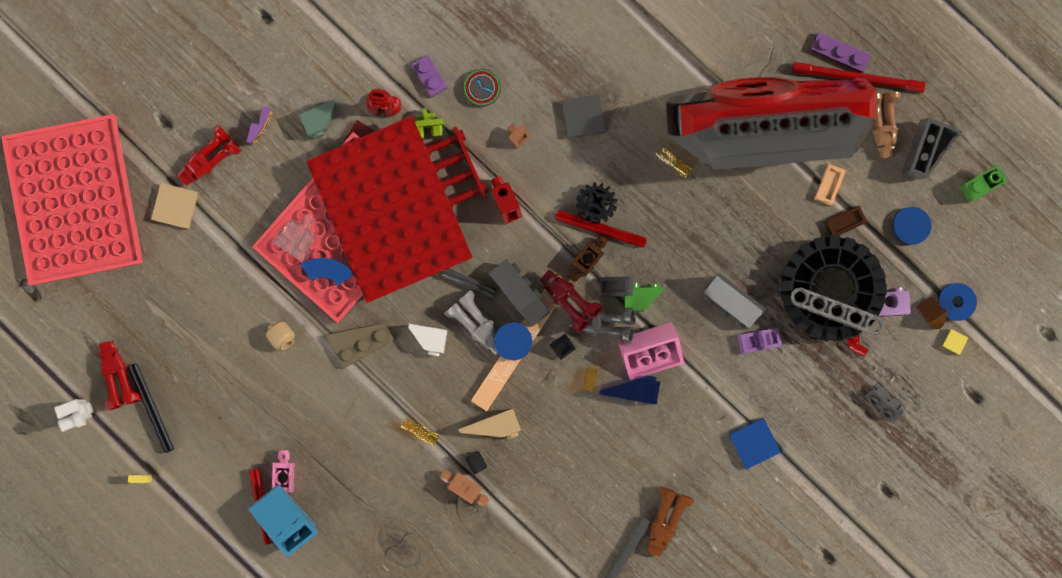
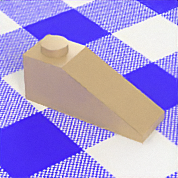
(499, 426)

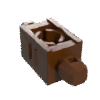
(600, 243)

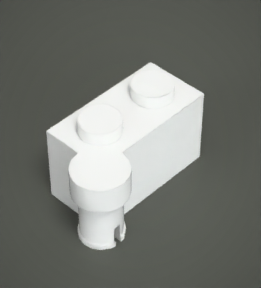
(73, 414)

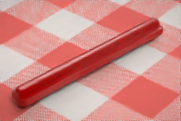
(601, 229)

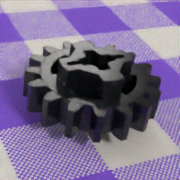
(600, 212)

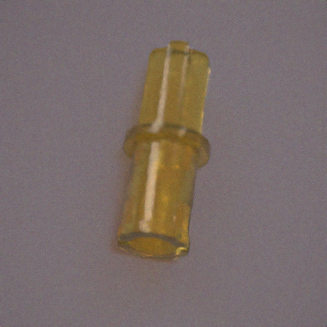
(673, 162)
(420, 431)

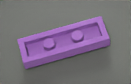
(840, 52)

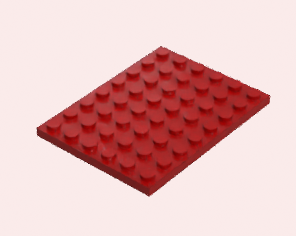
(389, 209)

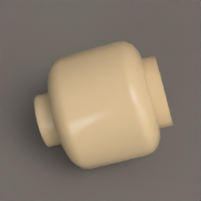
(280, 335)

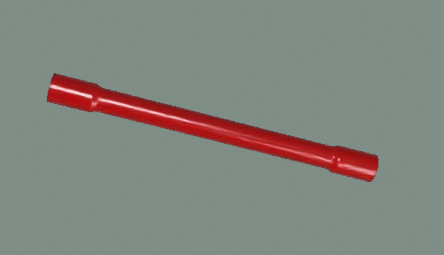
(808, 69)

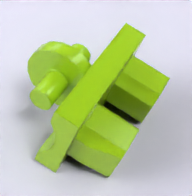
(433, 124)

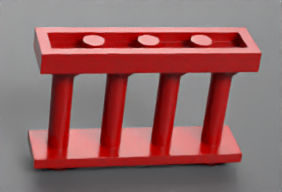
(458, 137)

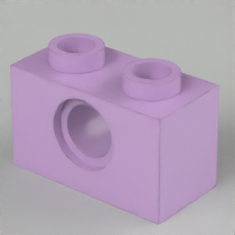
(900, 305)

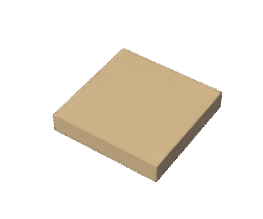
(175, 206)

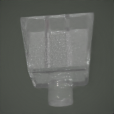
(297, 238)

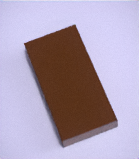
(845, 221)

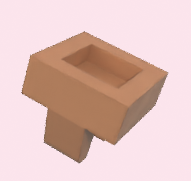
(518, 135)

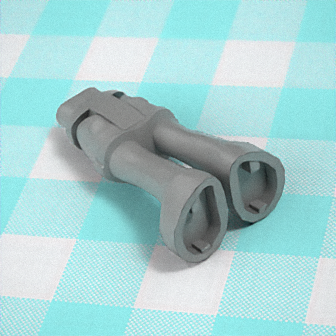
(484, 332)

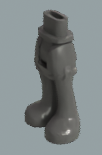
(595, 324)

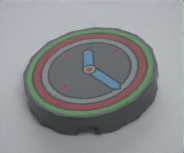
(481, 87)

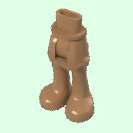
(886, 135)

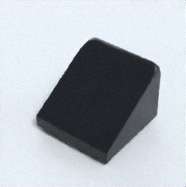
(476, 462)

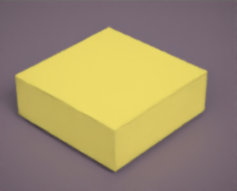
(955, 341)
(139, 478)

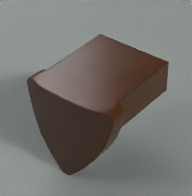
(932, 313)

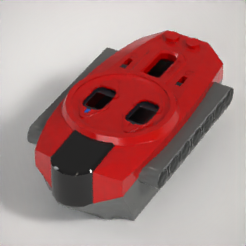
(772, 121)

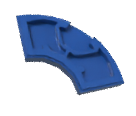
(327, 268)

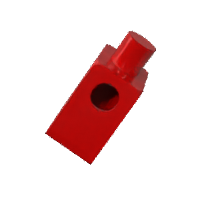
(508, 204)

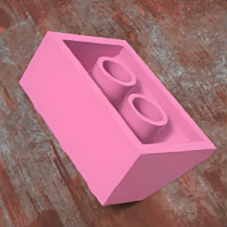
(651, 351)

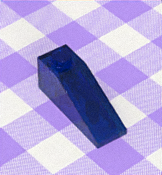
(639, 390)

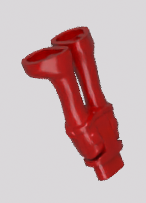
(380, 99)
(199, 166)
(113, 364)

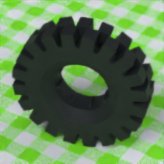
(839, 254)

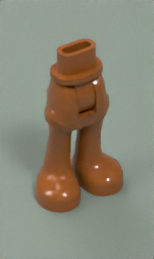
(662, 532)

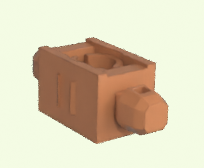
(464, 488)

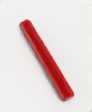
(258, 491)

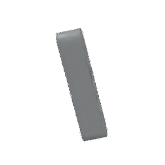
(847, 311)

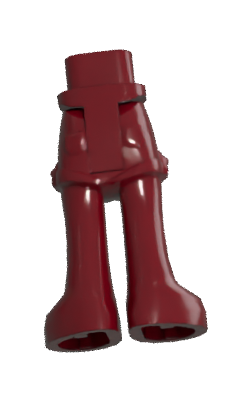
(560, 291)

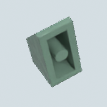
(318, 119)

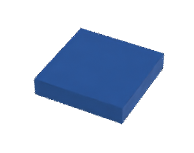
(754, 443)

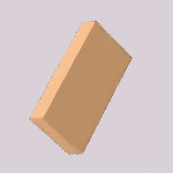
(829, 184)

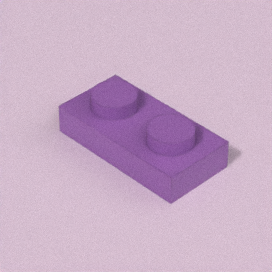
(429, 76)

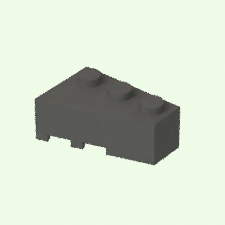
(928, 147)
(519, 293)

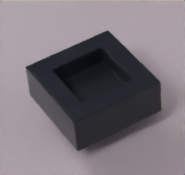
(562, 346)

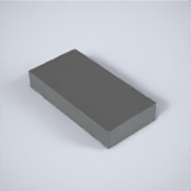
(616, 286)

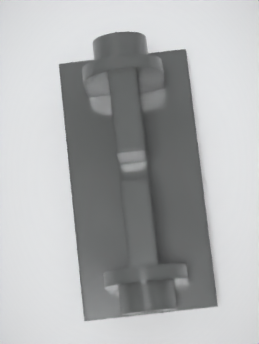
(890, 409)

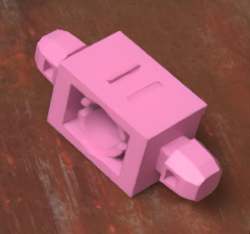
(283, 456)

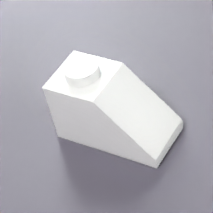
(430, 338)

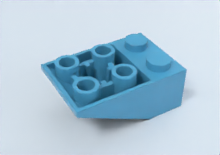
(283, 520)

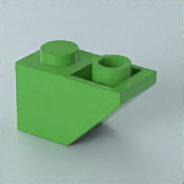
(983, 183)
(642, 296)

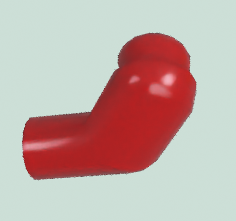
(854, 345)

